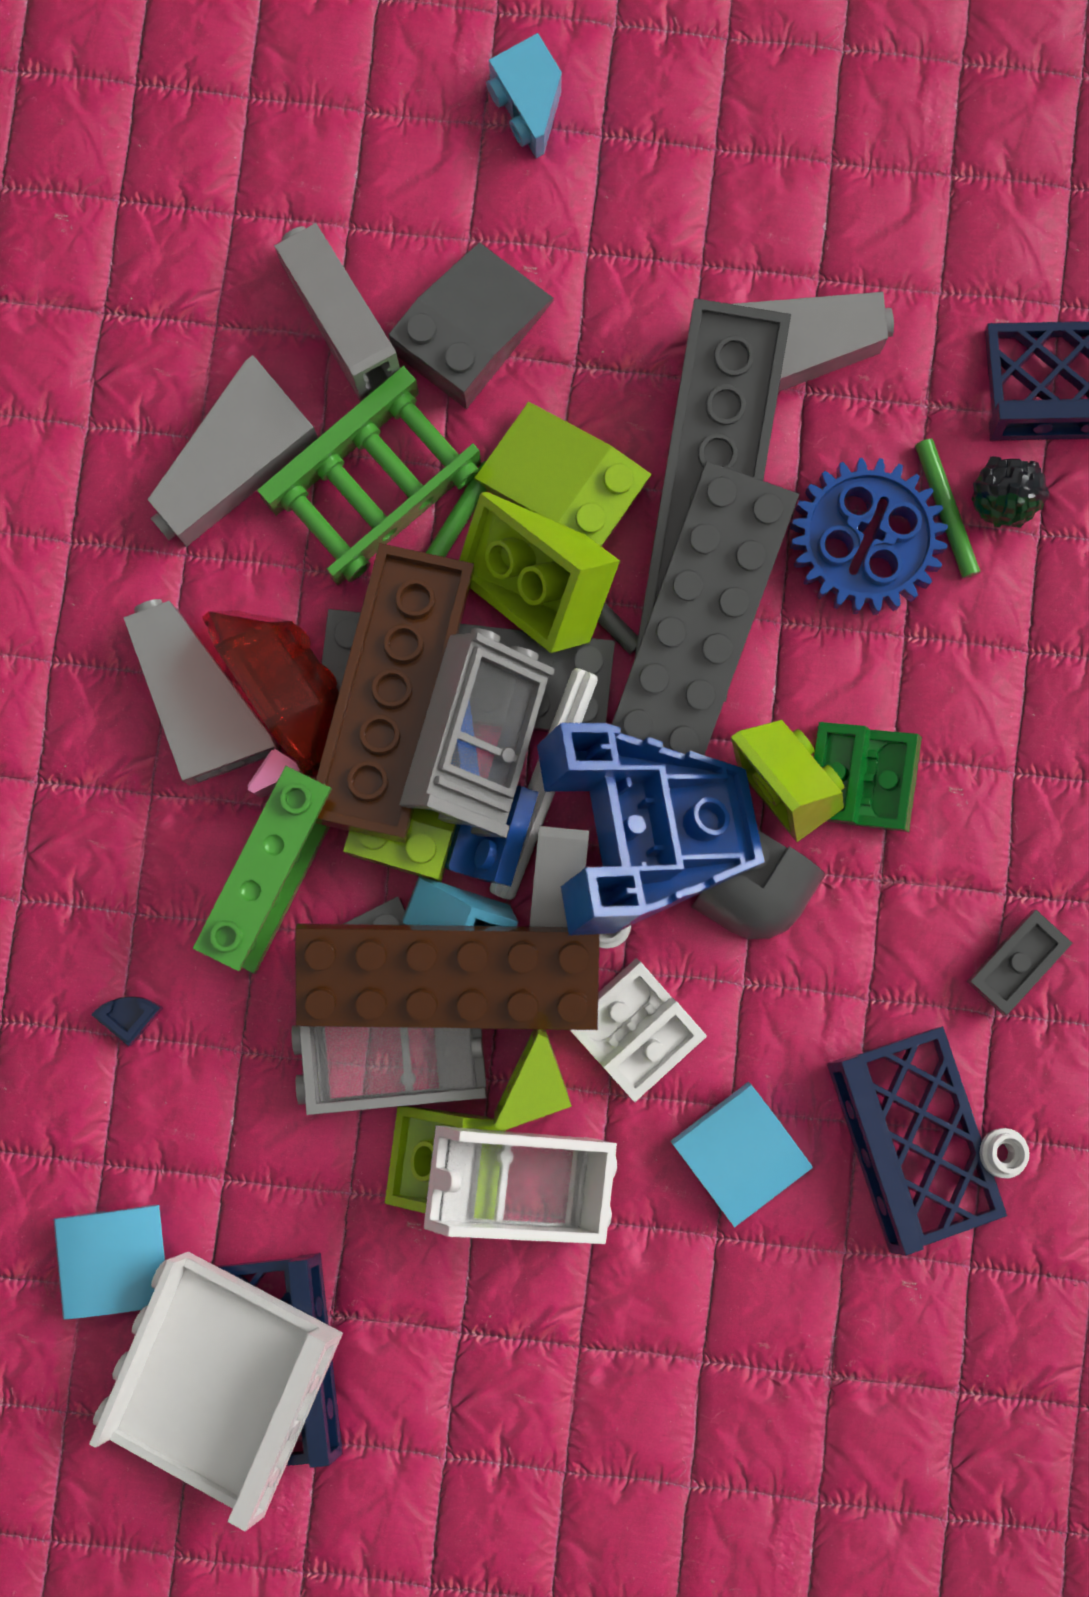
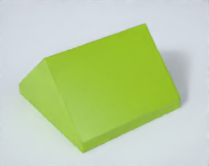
(534, 1086)

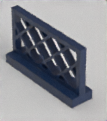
(1030, 417)
(878, 1155)
(307, 1293)

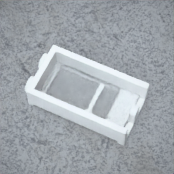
(520, 1186)

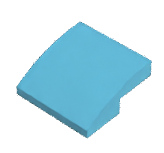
(741, 1154)
(108, 1260)

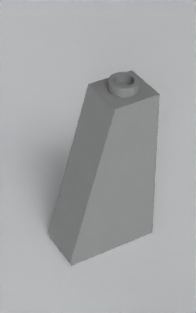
(337, 309)
(830, 333)
(231, 454)
(197, 703)
(559, 857)

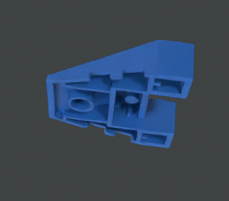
(661, 823)

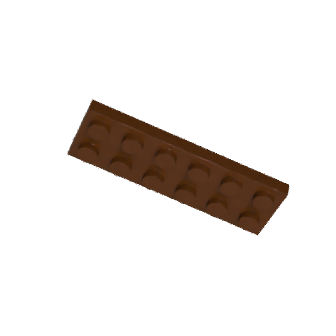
(387, 688)
(446, 977)

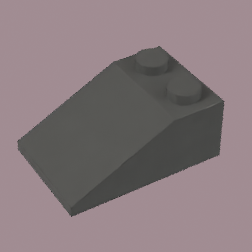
(468, 323)

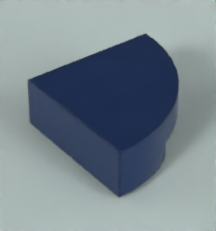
(127, 1017)

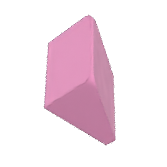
(269, 773)

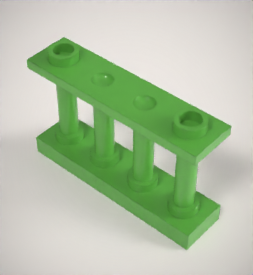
(361, 430)
(266, 874)

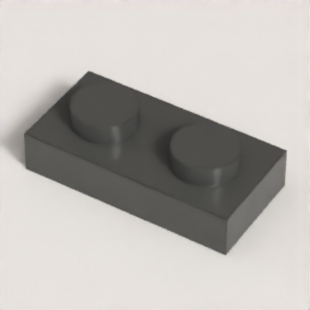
(1019, 962)

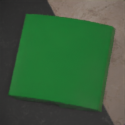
(876, 773)

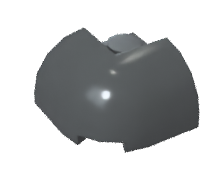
(766, 897)

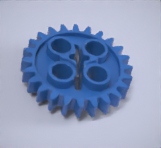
(906, 553)

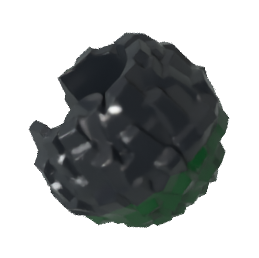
(1009, 491)

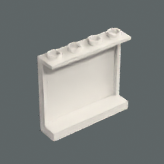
(216, 1384)

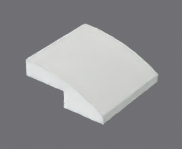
(639, 1030)

